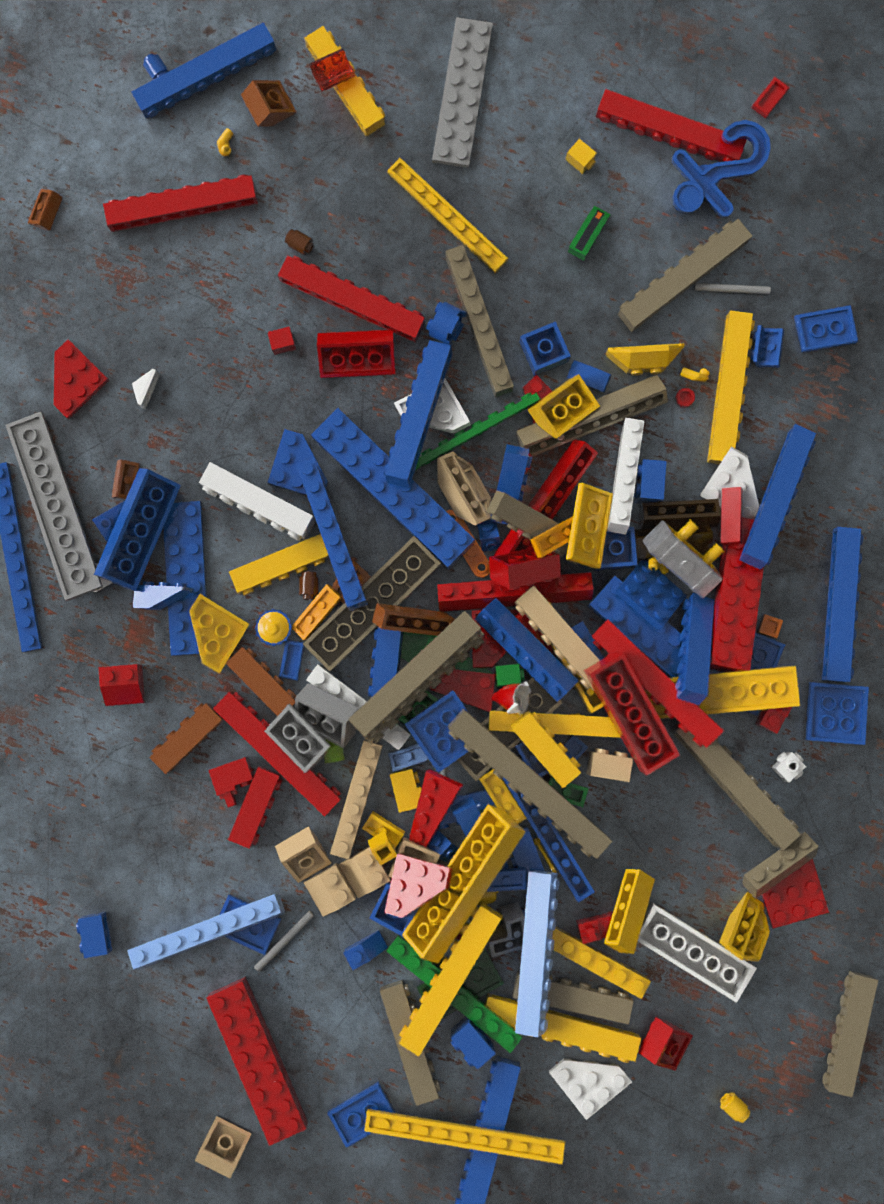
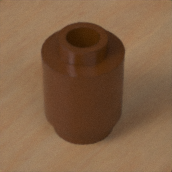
(299, 242)
(308, 585)

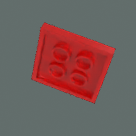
(795, 897)

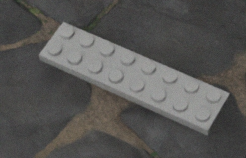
(462, 92)

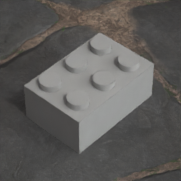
(326, 714)

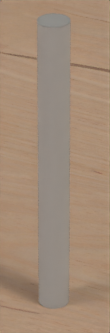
(732, 288)
(284, 941)

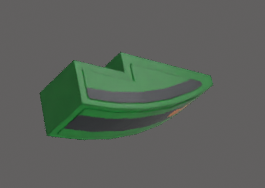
(588, 233)

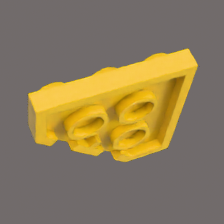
(215, 632)

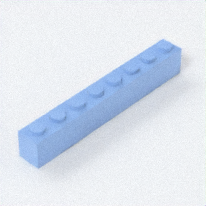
(206, 931)
(536, 953)

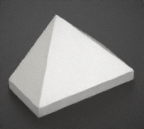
(144, 387)

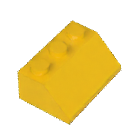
(564, 407)

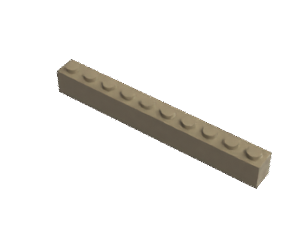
(529, 783)

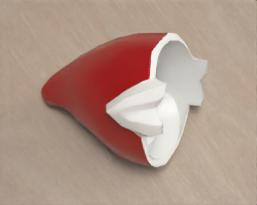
(513, 697)

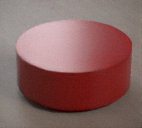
(685, 397)

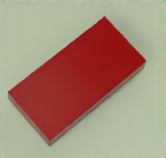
(770, 97)

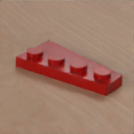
(470, 687)
(434, 801)

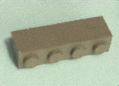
(780, 865)

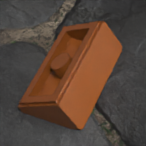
(45, 209)
(124, 478)

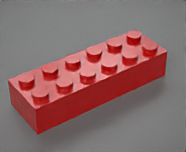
(631, 712)

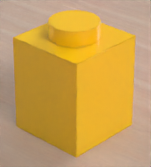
(581, 156)
(382, 848)

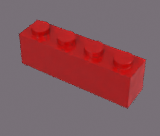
(254, 807)

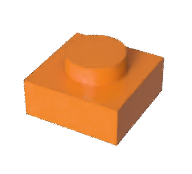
(770, 626)

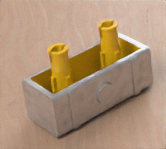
(683, 559)

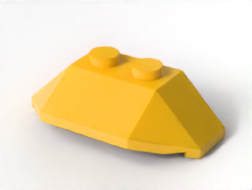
(644, 358)
(746, 929)

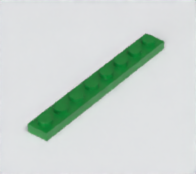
(477, 428)
(463, 1001)

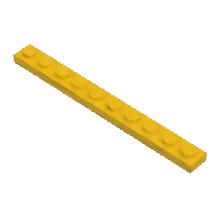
(465, 1136)

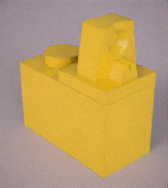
(406, 789)

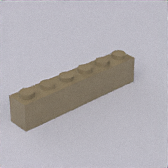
(522, 518)
(586, 1000)
(850, 1033)
(417, 1069)

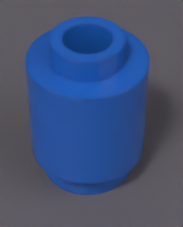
(154, 66)

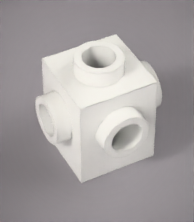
(782, 767)

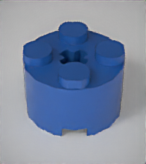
(446, 323)

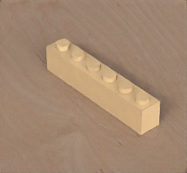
(557, 633)
(356, 799)

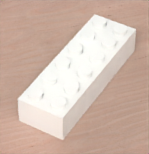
(257, 501)
(695, 952)

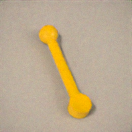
(537, 842)

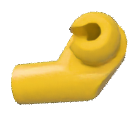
(223, 142)
(701, 376)
(653, 563)

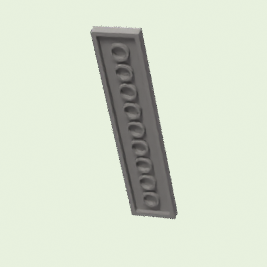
(54, 506)

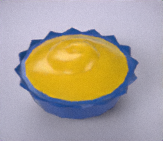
(273, 627)

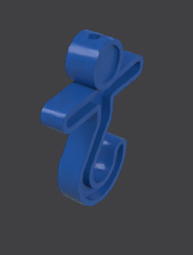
(703, 179)

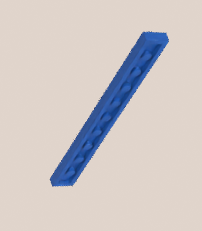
(17, 565)

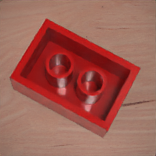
(524, 568)

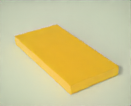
(589, 526)

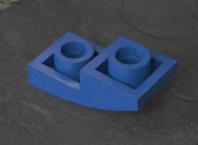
(591, 376)

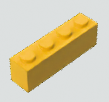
(545, 748)
(629, 911)

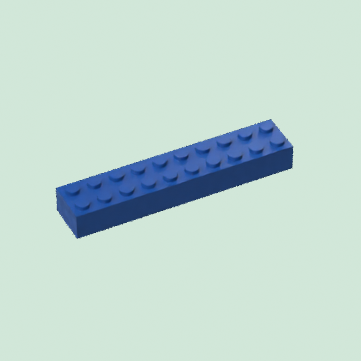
(409, 506)

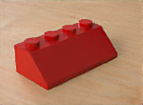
(356, 353)

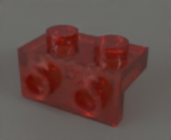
(331, 70)

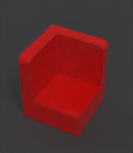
(281, 340)

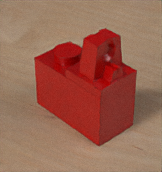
(772, 719)
(228, 776)
(594, 927)

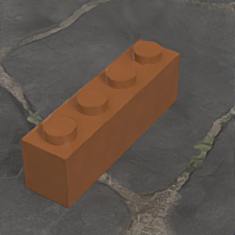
(411, 619)
(260, 681)
(186, 738)

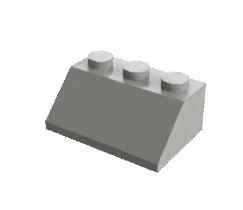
(298, 739)

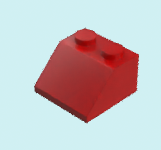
(122, 684)
(665, 1044)

